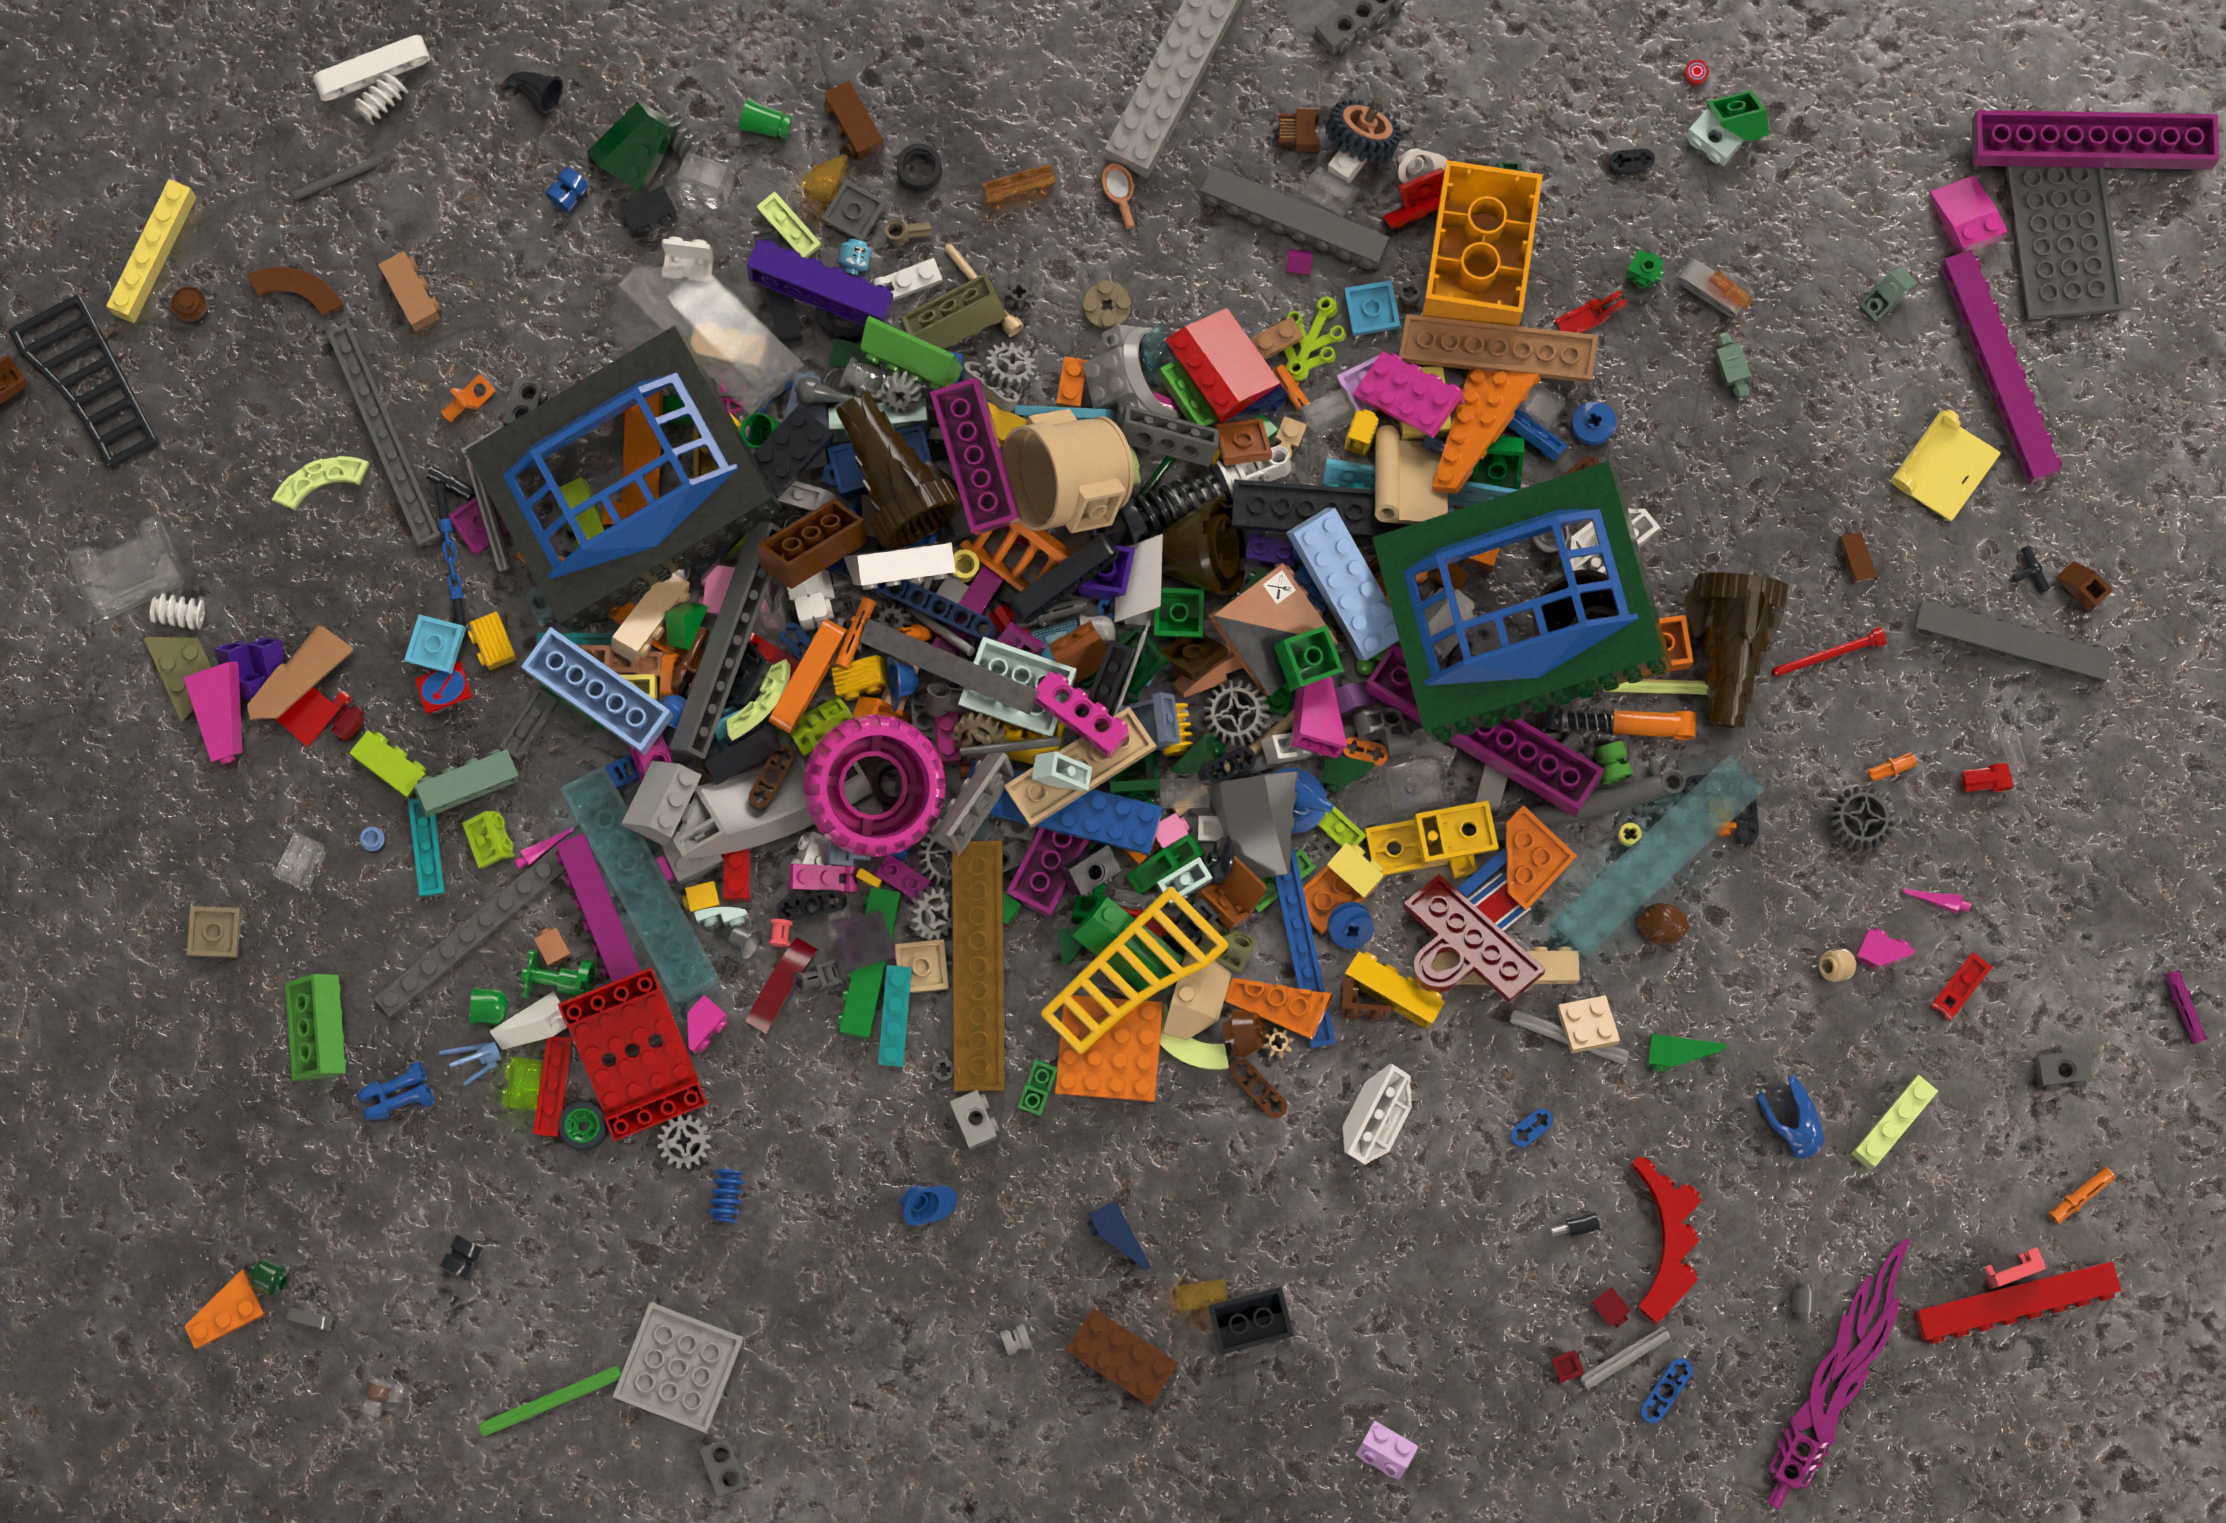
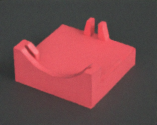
(2030, 1263)

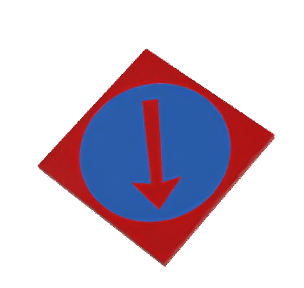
(443, 689)

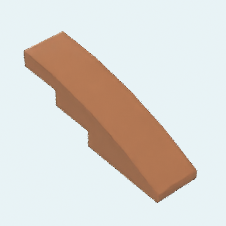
(649, 665)
(1214, 676)

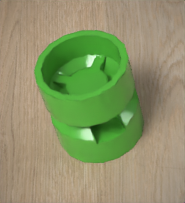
(1613, 761)

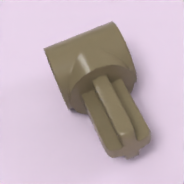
(908, 231)

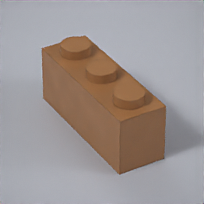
(410, 290)

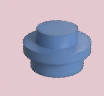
(372, 839)

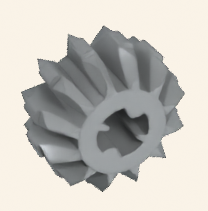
(892, 393)

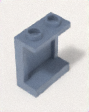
(1158, 718)

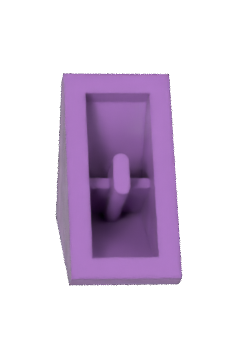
(1353, 698)

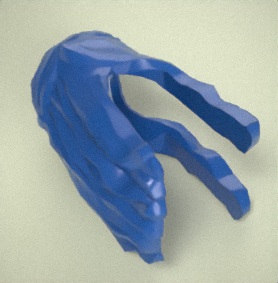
(1808, 1135)

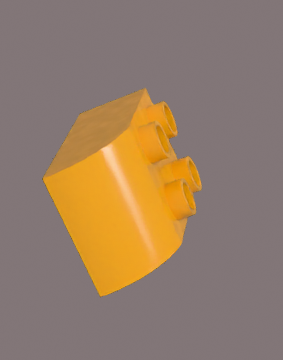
(1482, 244)

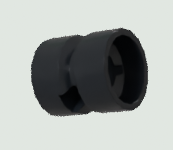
(466, 1249)

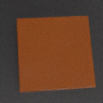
(1243, 442)

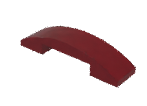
(780, 985)

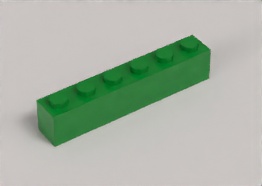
(867, 983)

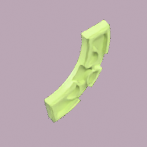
(316, 474)
(755, 712)
(1194, 1052)

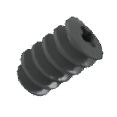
(683, 141)

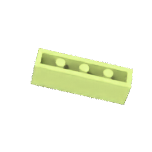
(1894, 1122)

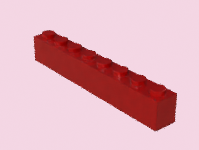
(2017, 1301)

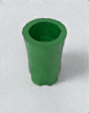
(764, 120)

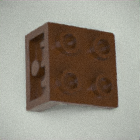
(1353, 1010)

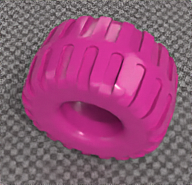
(918, 801)

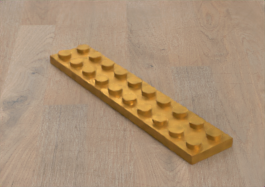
(978, 967)

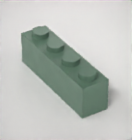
(466, 783)

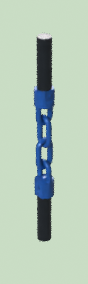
(455, 592)

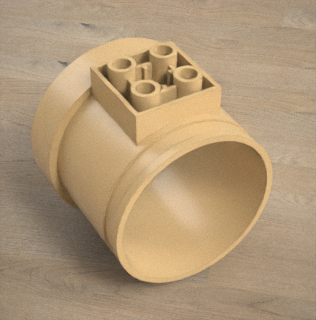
(1068, 471)

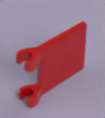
(312, 714)

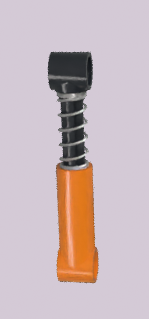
(1677, 725)

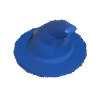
(1310, 801)

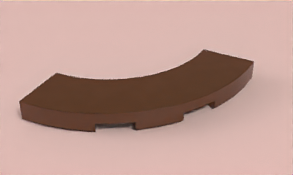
(297, 282)

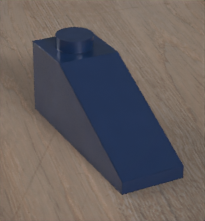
(1115, 1231)

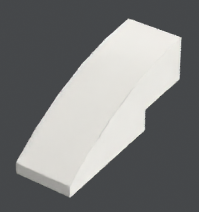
(1279, 749)

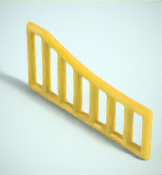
(1156, 985)

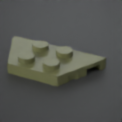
(175, 660)

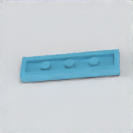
(1079, 413)

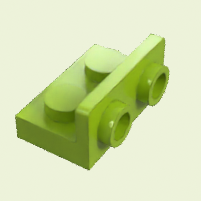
(488, 838)

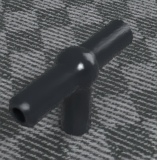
(2034, 569)

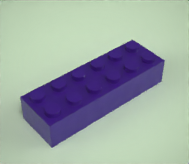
(818, 284)

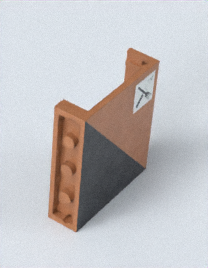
(1264, 616)

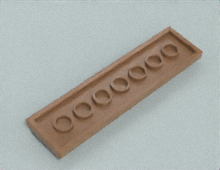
(1498, 348)

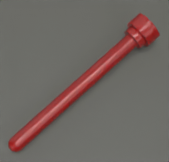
(1875, 637)

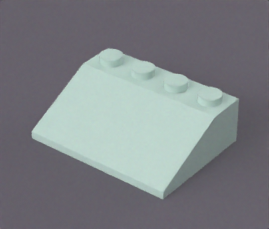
(1025, 669)

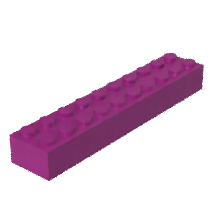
(2095, 139)
(1509, 748)

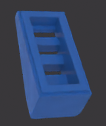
(619, 764)

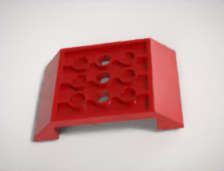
(641, 1087)

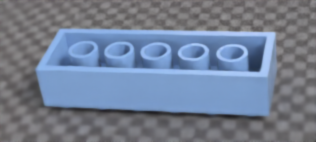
(1345, 583)
(597, 691)

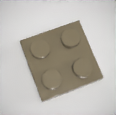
(214, 932)

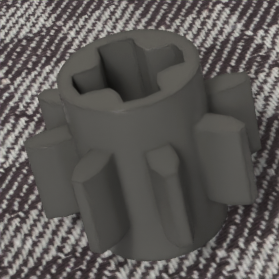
(1019, 302)

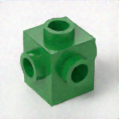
(1645, 269)

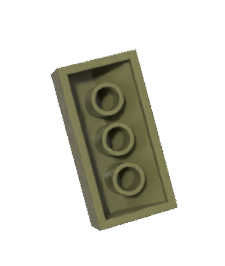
(956, 314)

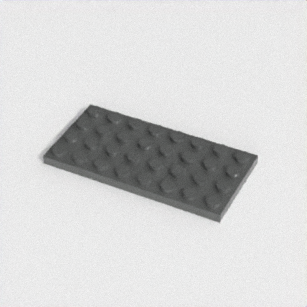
(2064, 241)

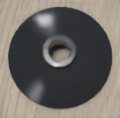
(1220, 861)

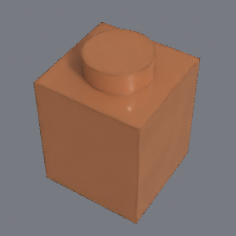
(552, 947)

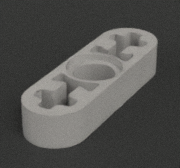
(999, 396)

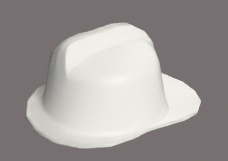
(1418, 163)

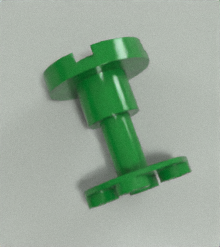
(567, 980)

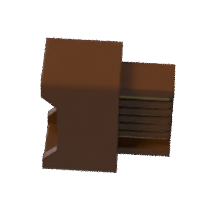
(1299, 129)

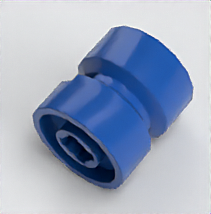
(573, 183)

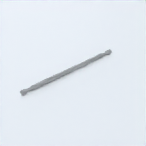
(1131, 670)

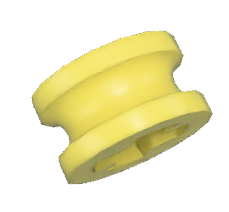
(1628, 826)

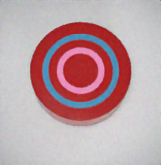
(1696, 72)

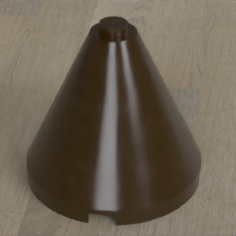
(1205, 549)

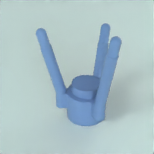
(486, 1052)

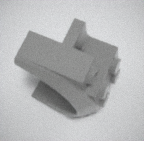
(1116, 374)

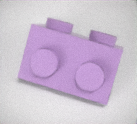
(1386, 1450)

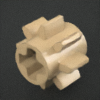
(1282, 1037)

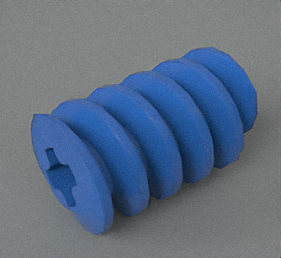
(726, 1195)

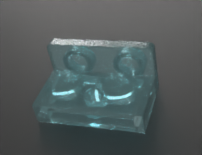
(1155, 347)

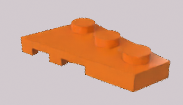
(225, 1312)

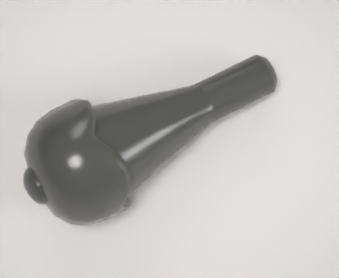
(811, 391)

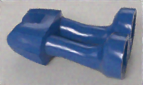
(420, 1094)

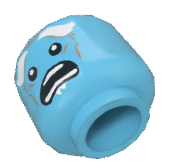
(854, 256)

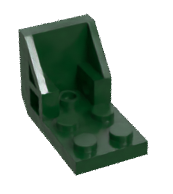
(1138, 780)

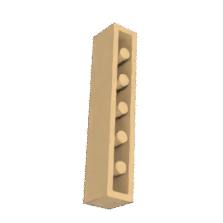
(1559, 966)

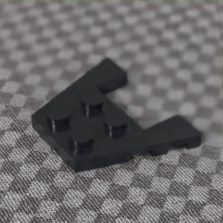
(748, 678)

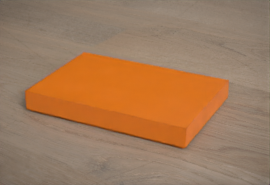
(1326, 893)

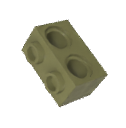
(1239, 946)

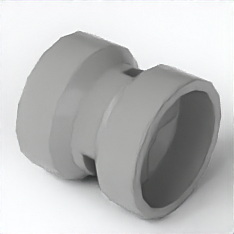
(1021, 1339)

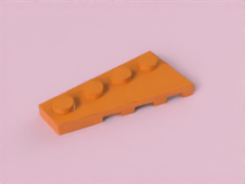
(1285, 1006)

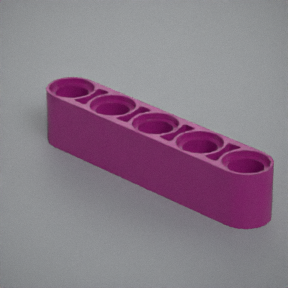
(977, 598)

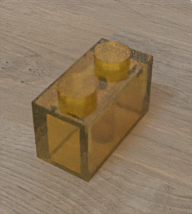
(1200, 1295)

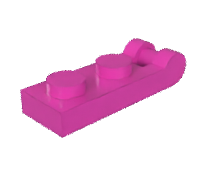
(822, 877)

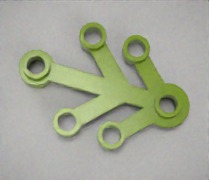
(1312, 342)

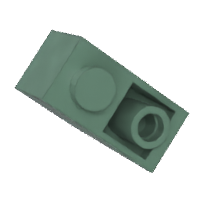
(1888, 293)

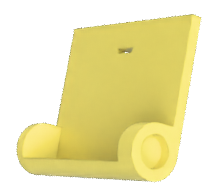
(1942, 462)

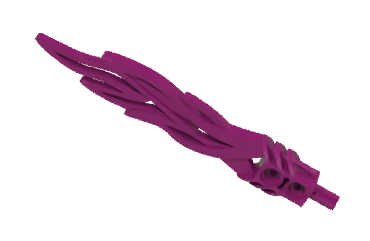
(1812, 1413)

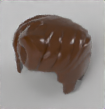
(1662, 924)

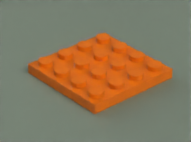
(1120, 1062)

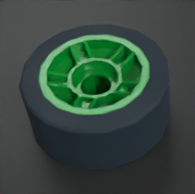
(570, 1129)

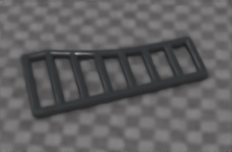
(62, 385)

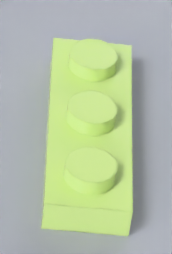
(788, 225)

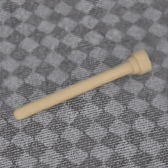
(1011, 324)

